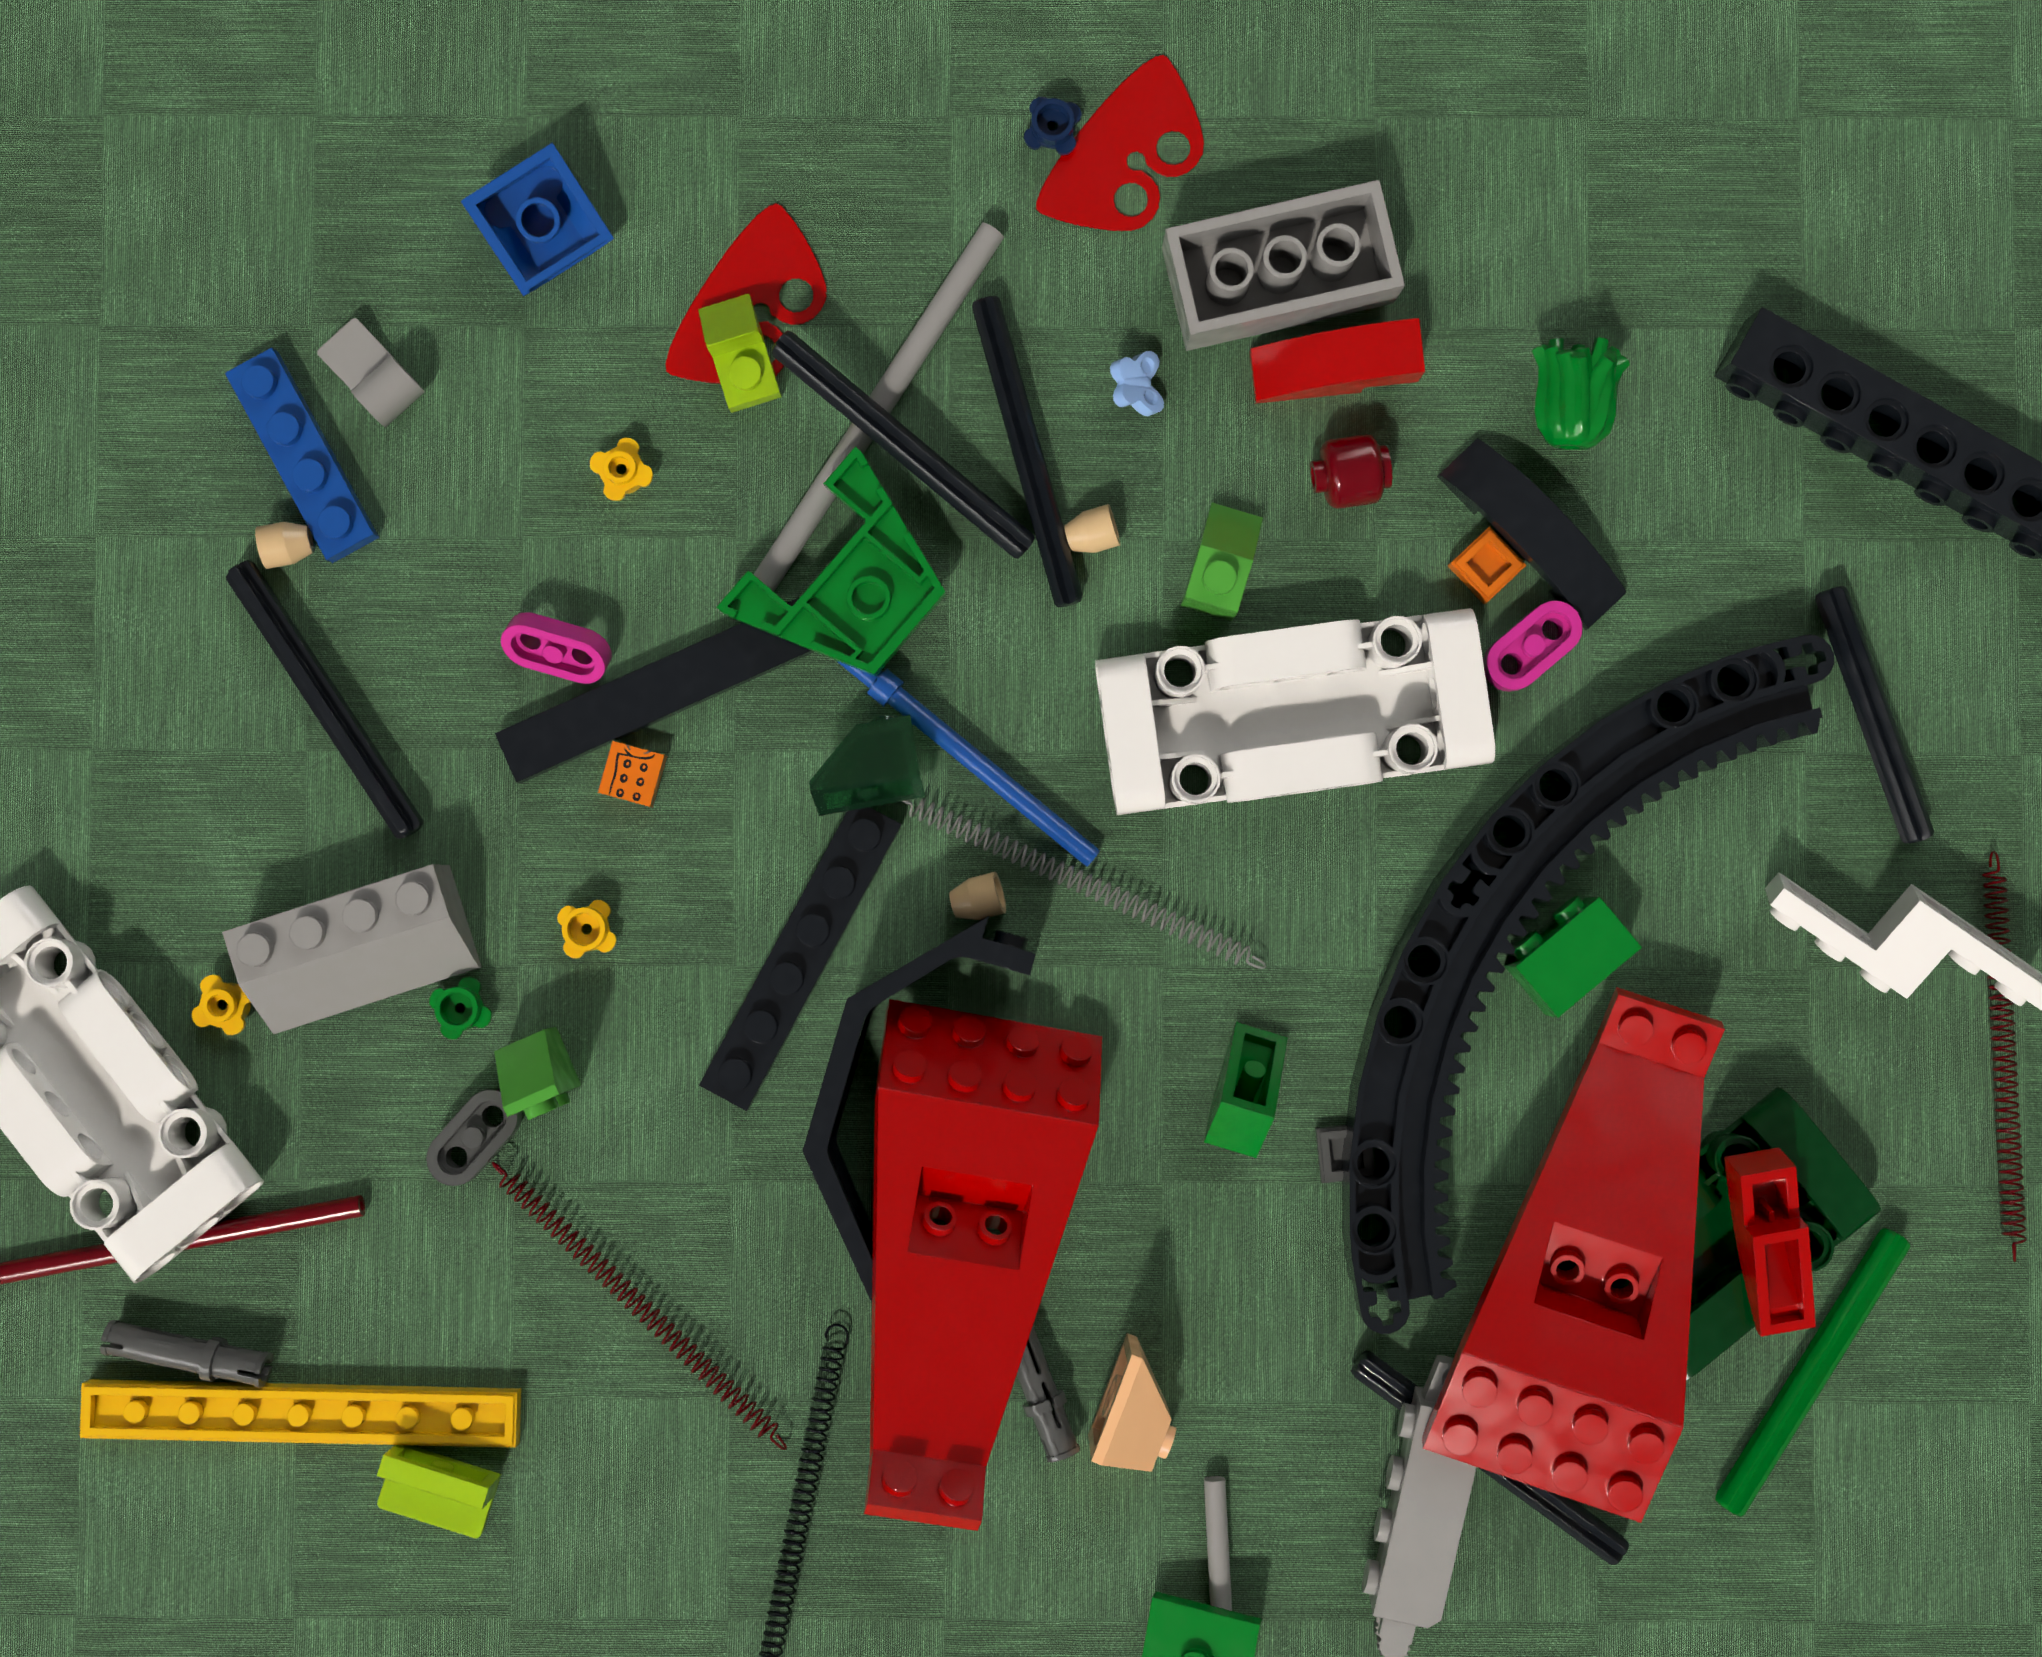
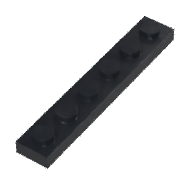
(800, 956)

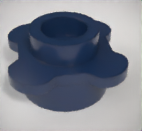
(1057, 111)

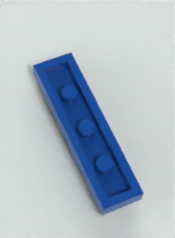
(302, 455)

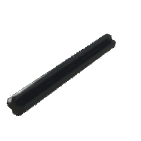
(1874, 715)

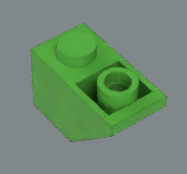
(535, 1074)

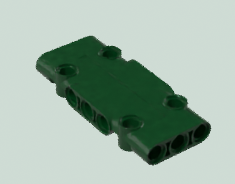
(1830, 1203)

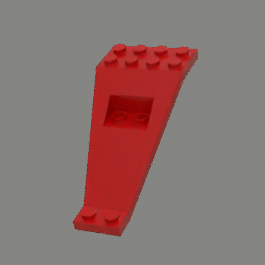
(983, 1132)
(1557, 1366)

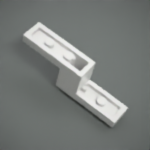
(1905, 942)

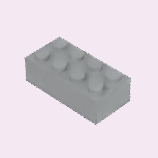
(1282, 265)

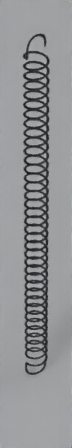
(797, 1501)

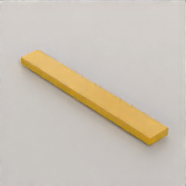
(300, 1413)

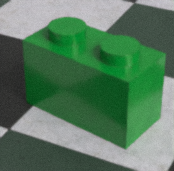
(1571, 954)

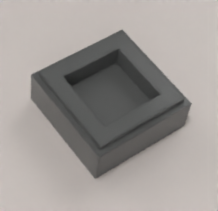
(1330, 1149)

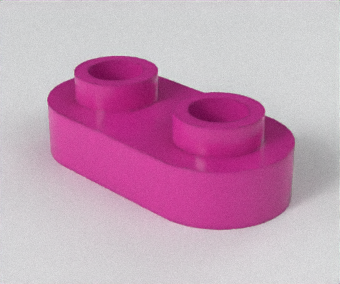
(1530, 646)
(556, 648)

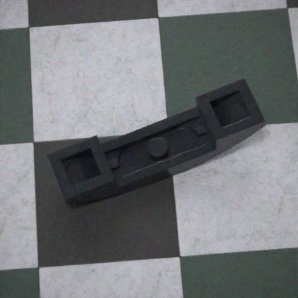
(1535, 529)

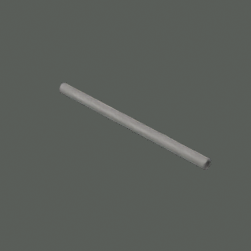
(886, 394)

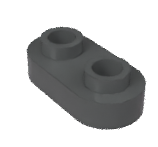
(474, 1134)

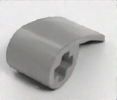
(370, 372)

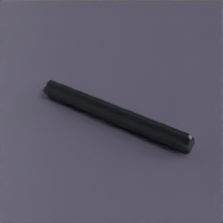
(902, 444)
(1027, 451)
(324, 699)
(1558, 1509)

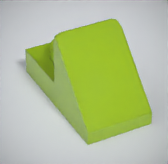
(739, 353)

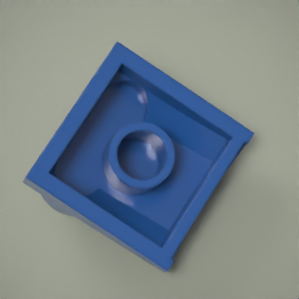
(537, 219)

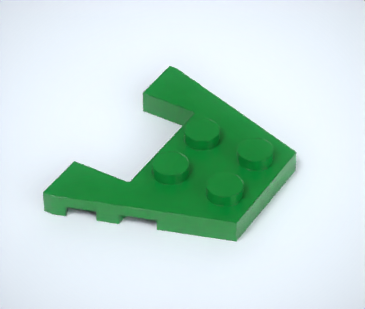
(865, 596)

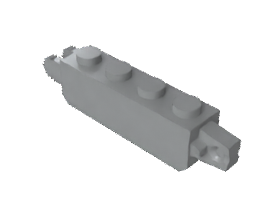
(1418, 1529)

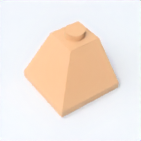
(1132, 1416)

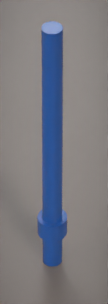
(887, 689)

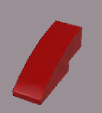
(1338, 361)
(1771, 1240)

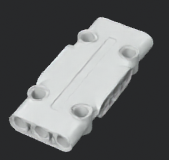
(1295, 710)
(105, 1099)

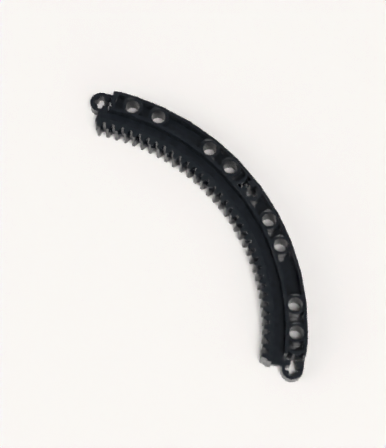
(1604, 777)

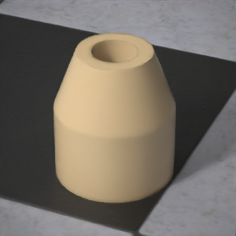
(1093, 530)
(283, 543)
(978, 897)

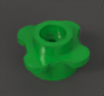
(445, 1003)

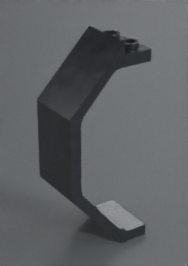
(821, 1142)

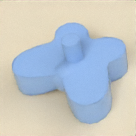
(1134, 383)

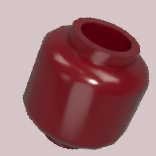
(1352, 471)

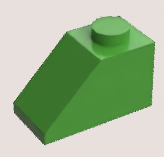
(1222, 562)

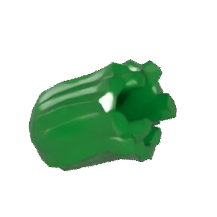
(1577, 392)

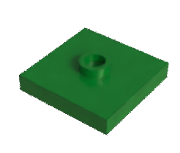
(1198, 1630)

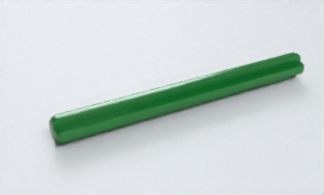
(1812, 1372)

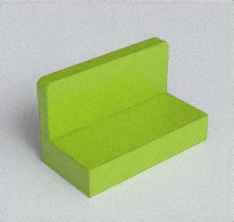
(437, 1489)

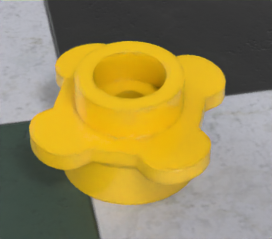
(636, 473)
(573, 921)
(208, 1011)

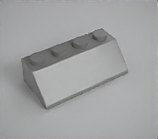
(353, 948)

